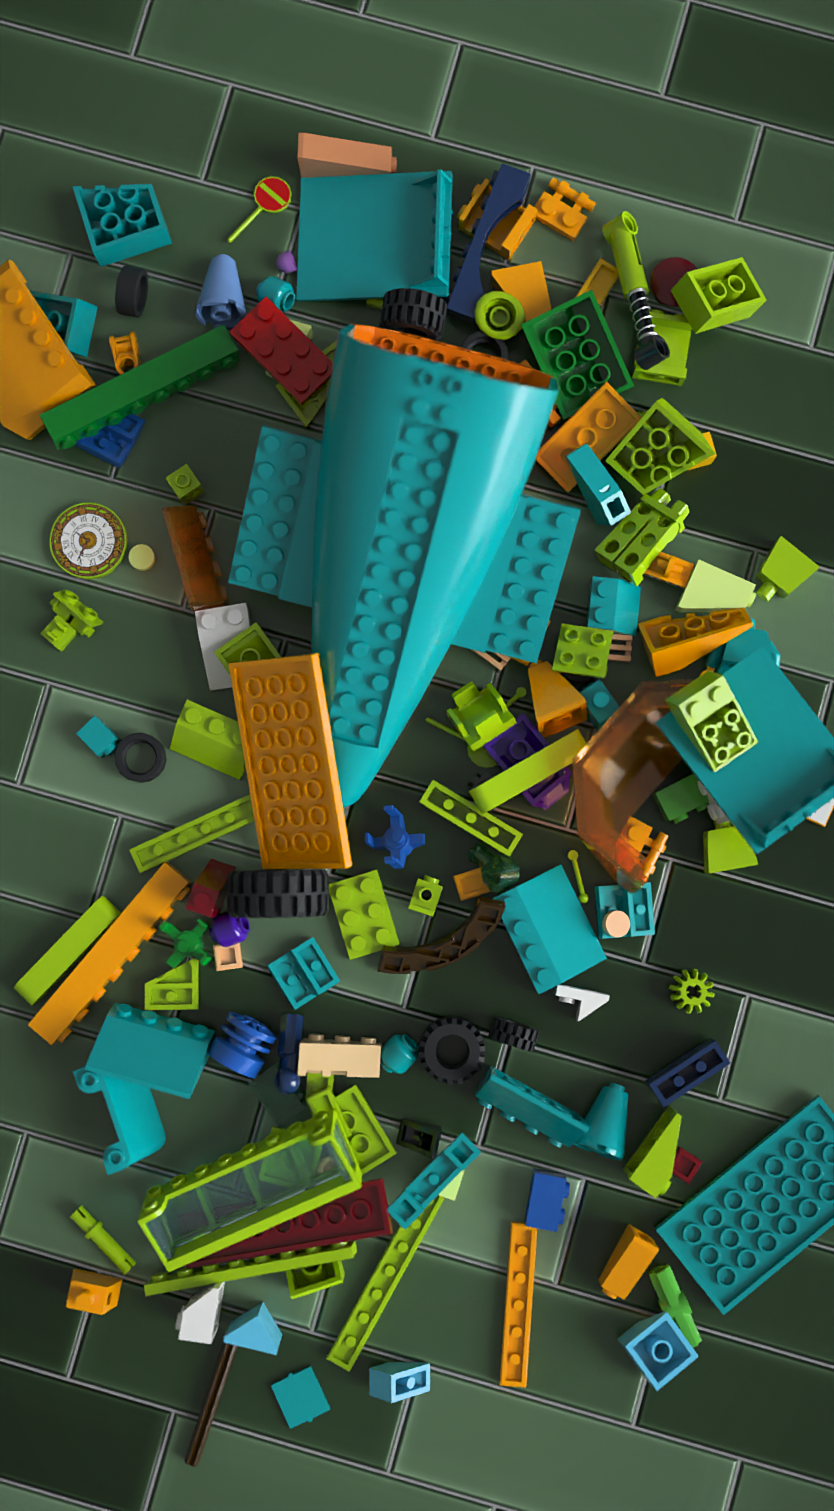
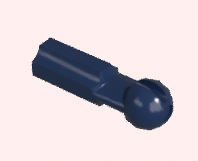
(290, 1036)

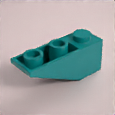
(597, 486)

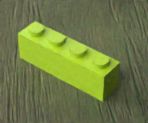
(469, 818)

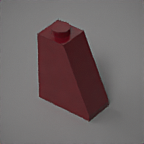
(210, 889)

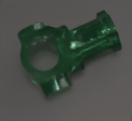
(496, 870)

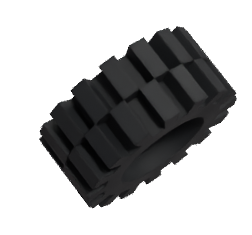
(513, 1033)

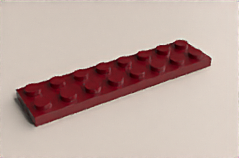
(345, 1219)

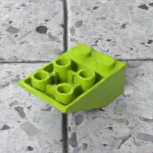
(712, 719)

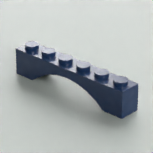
(506, 196)

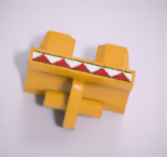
(670, 570)

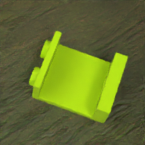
(676, 333)

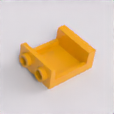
(508, 232)

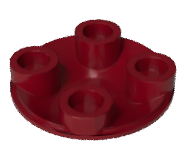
(666, 276)

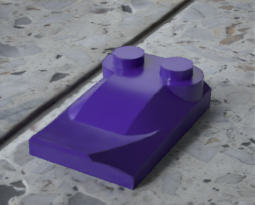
(520, 743)

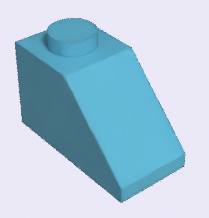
(399, 1380)

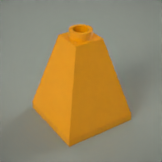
(554, 700)

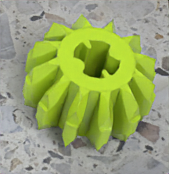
(690, 1001)

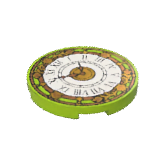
(88, 541)

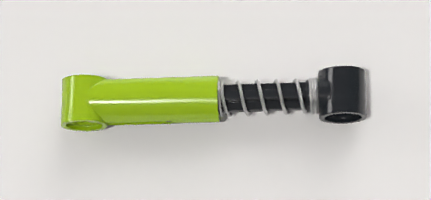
(621, 236)

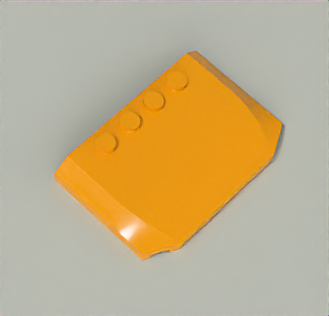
(34, 360)

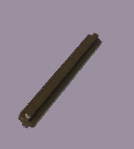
(210, 1404)

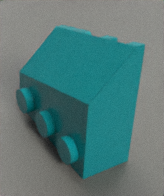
(122, 221)

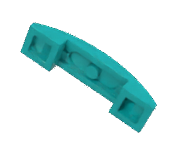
(433, 1180)

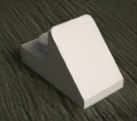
(588, 999)

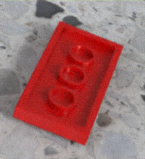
(283, 351)

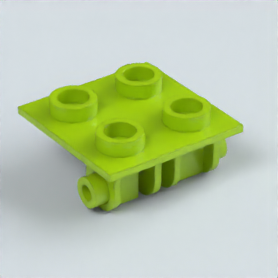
(583, 651)

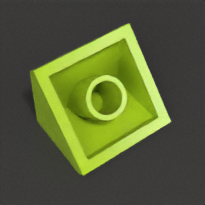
(314, 1278)

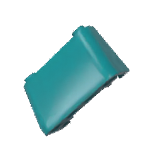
(133, 1117)

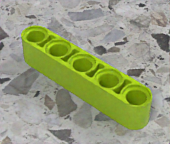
(527, 772)
(67, 951)

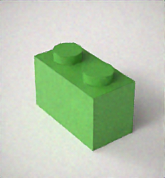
(680, 798)

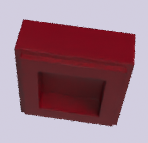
(685, 1165)

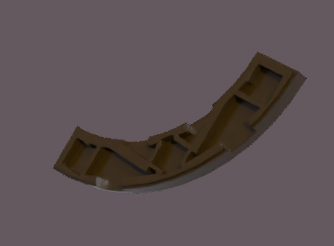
(447, 949)

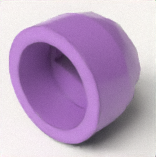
(286, 262)

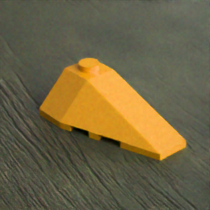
(681, 641)

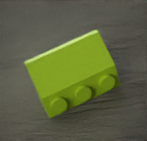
(209, 739)

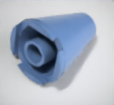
(221, 294)

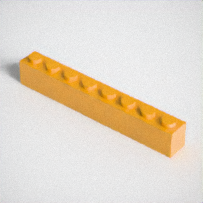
(110, 953)

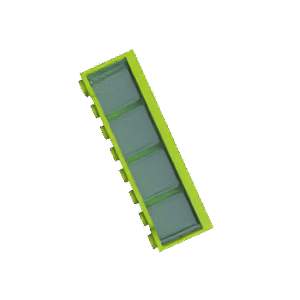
(250, 1190)

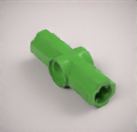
(674, 1302)

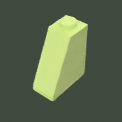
(714, 590)

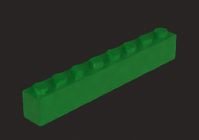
(140, 387)

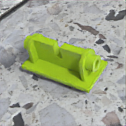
(67, 604)

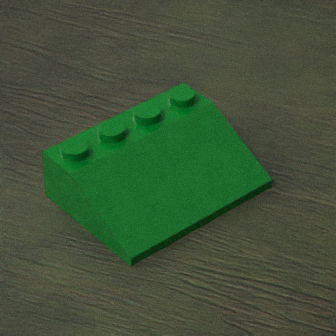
(578, 351)

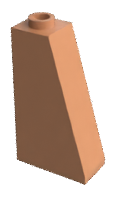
(340, 157)

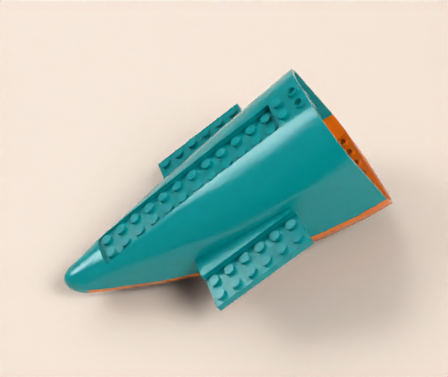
(406, 527)

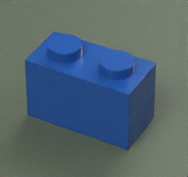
(546, 1200)

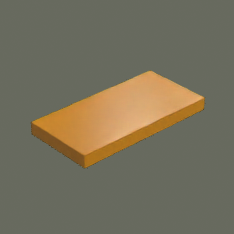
(599, 423)

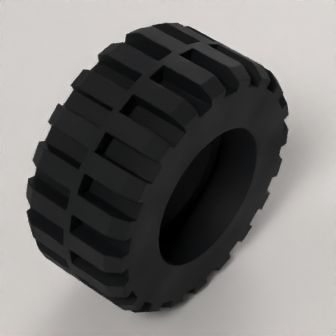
(277, 893)

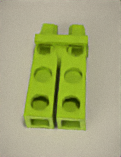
(642, 536)

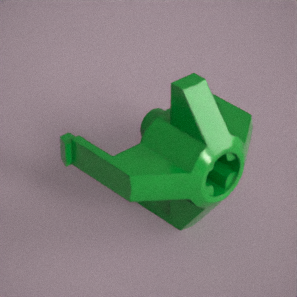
(187, 943)

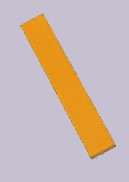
(518, 1305)

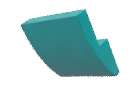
(636, 907)
(303, 973)

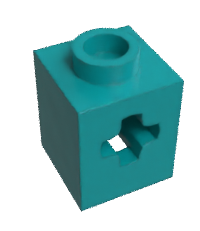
(99, 737)

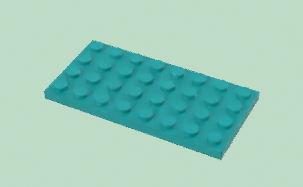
(759, 1209)

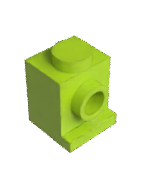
(425, 906)

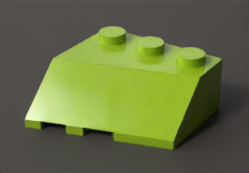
(659, 448)

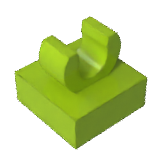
(59, 633)

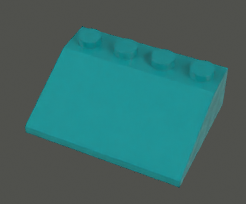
(550, 929)
(151, 1050)
(530, 1107)

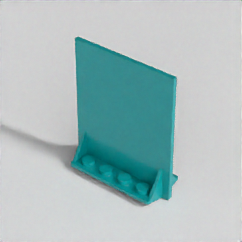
(374, 235)
(781, 775)

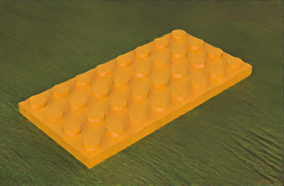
(290, 763)

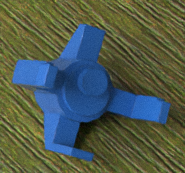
(395, 839)

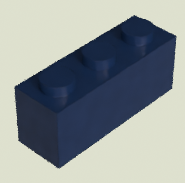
(687, 1071)

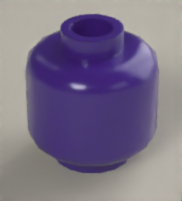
(228, 930)

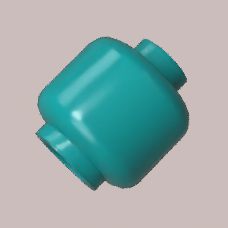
(277, 291)
(399, 1054)

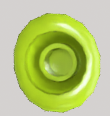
(499, 315)

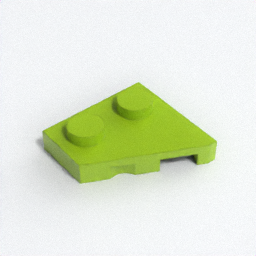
(174, 989)

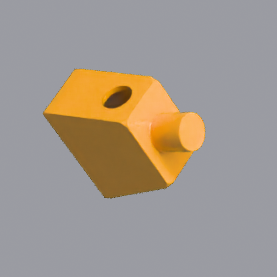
(91, 1290)

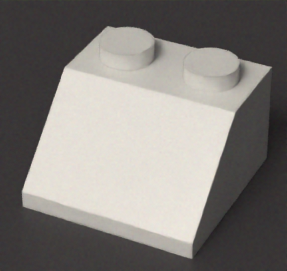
(201, 1315)

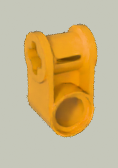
(125, 351)

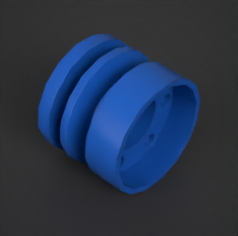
(244, 1041)

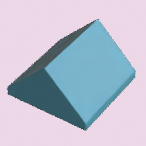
(255, 1331)

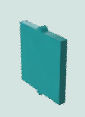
(300, 1397)

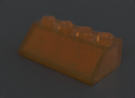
(194, 557)

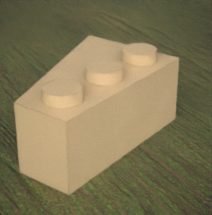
(339, 1056)

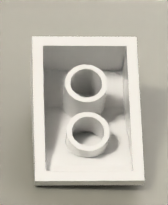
(215, 629)

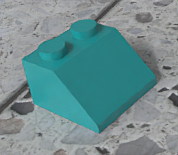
(613, 605)

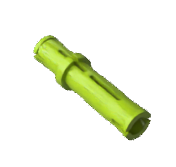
(94, 1231)

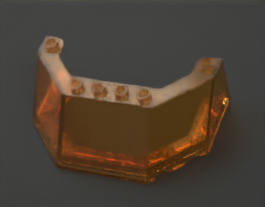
(618, 775)

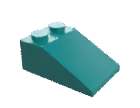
(70, 318)

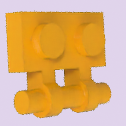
(560, 216)
(639, 836)

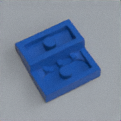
(115, 441)

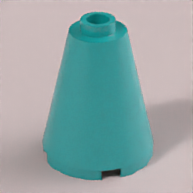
(607, 1124)

